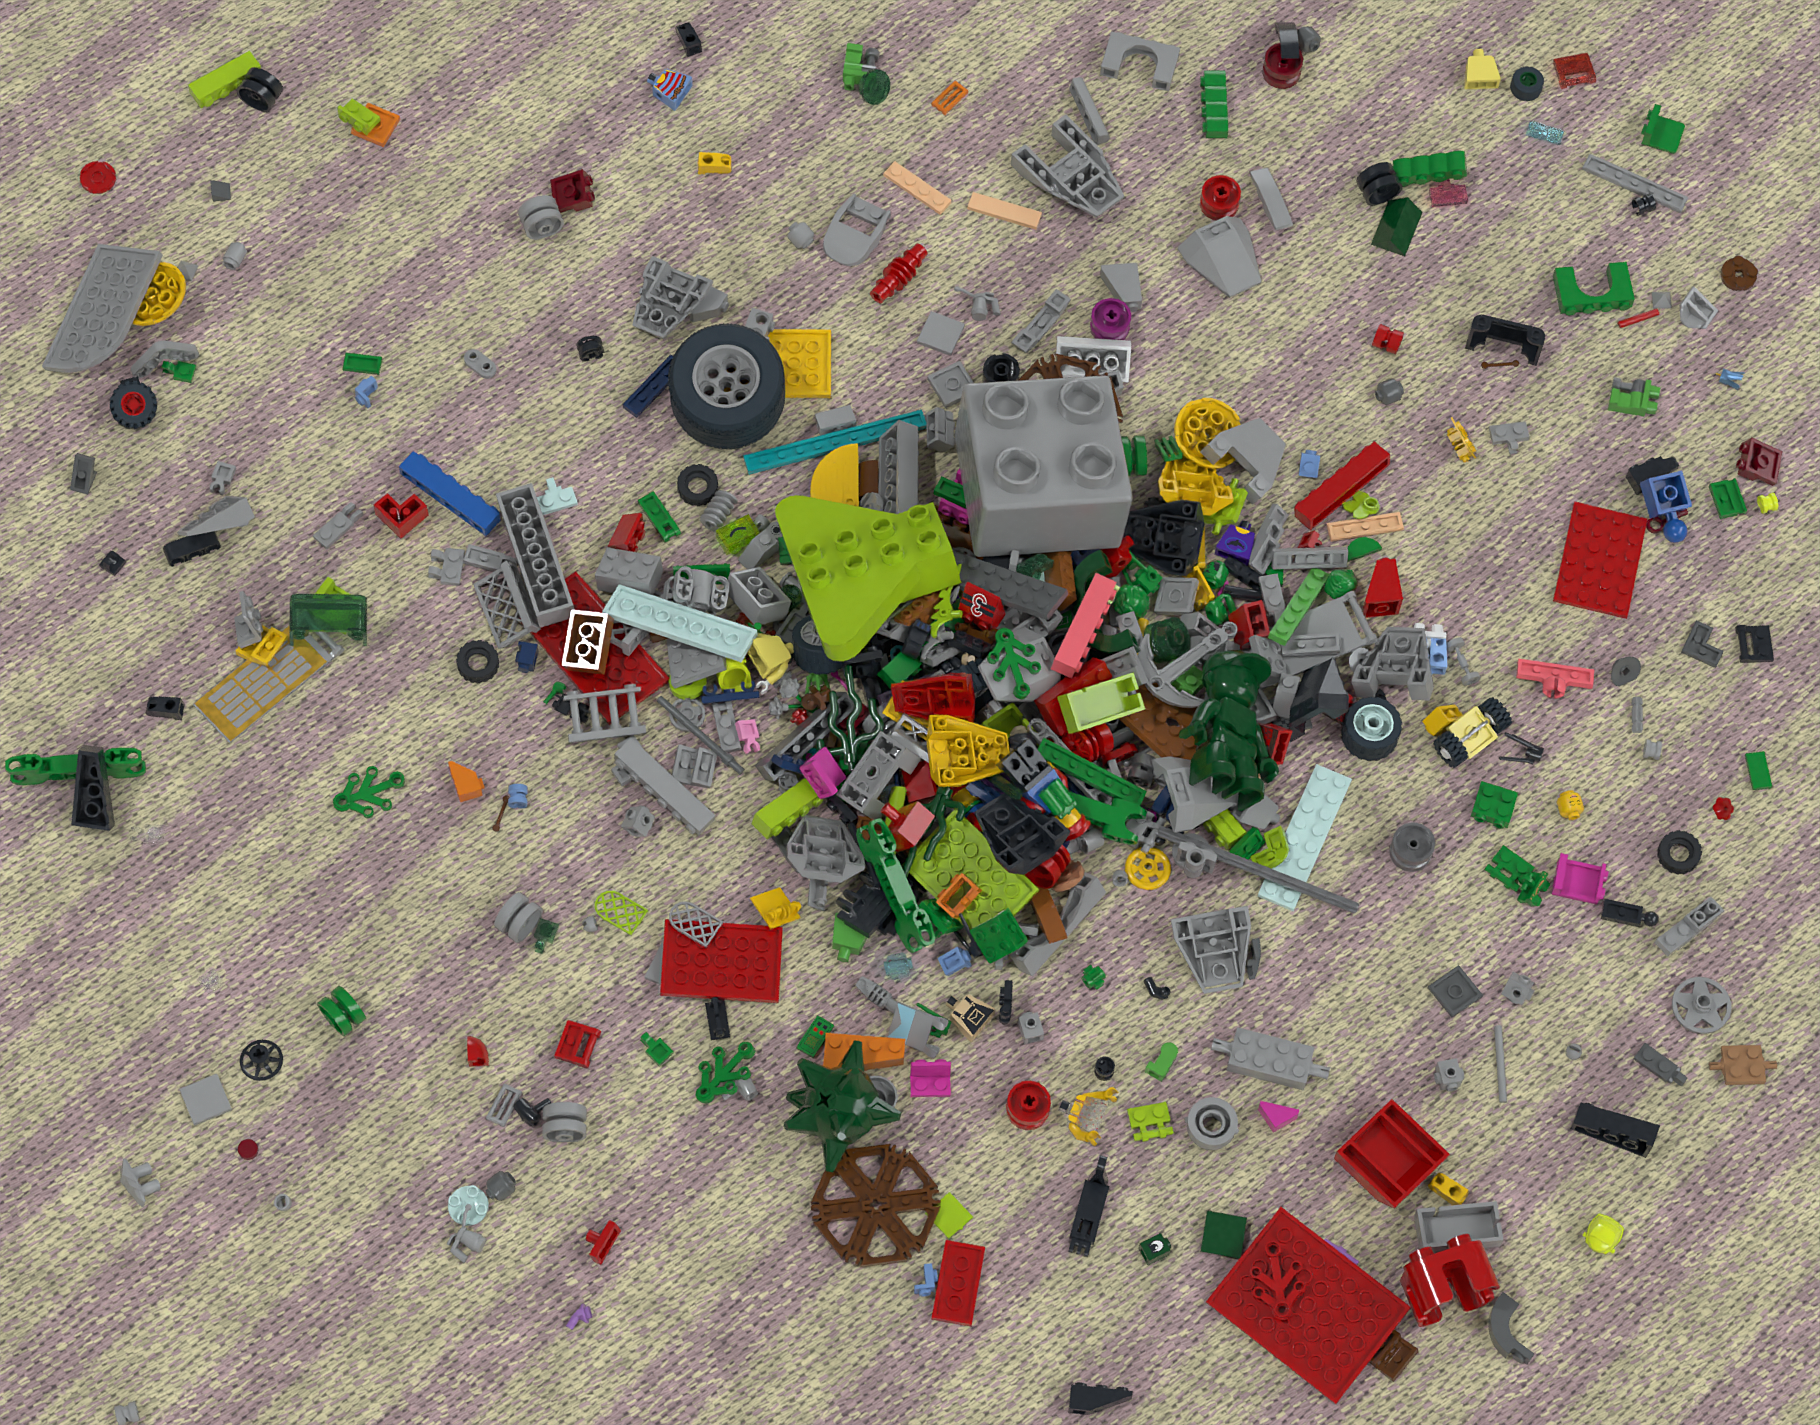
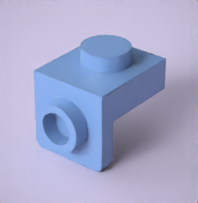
(364, 389)
(1309, 464)
(930, 1277)

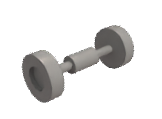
(1470, 678)

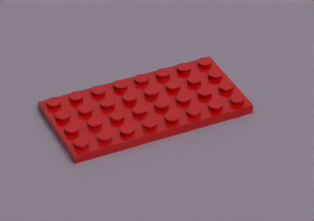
(620, 668)

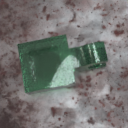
(545, 933)

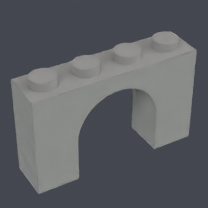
(1123, 45)

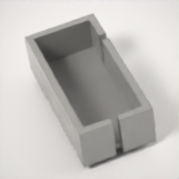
(1455, 1220)

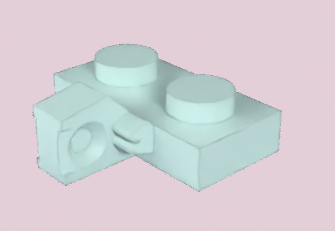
(556, 498)

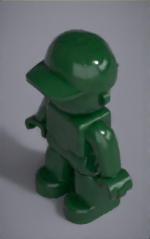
(1227, 729)

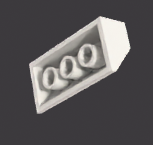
(1109, 354)

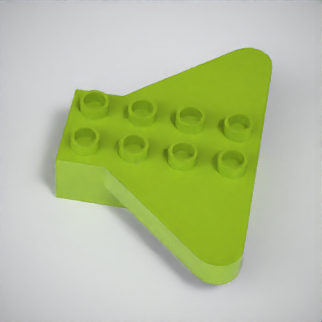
(862, 565)

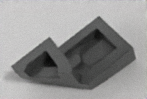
(1253, 964)

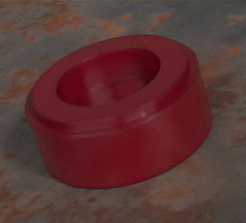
(248, 1149)

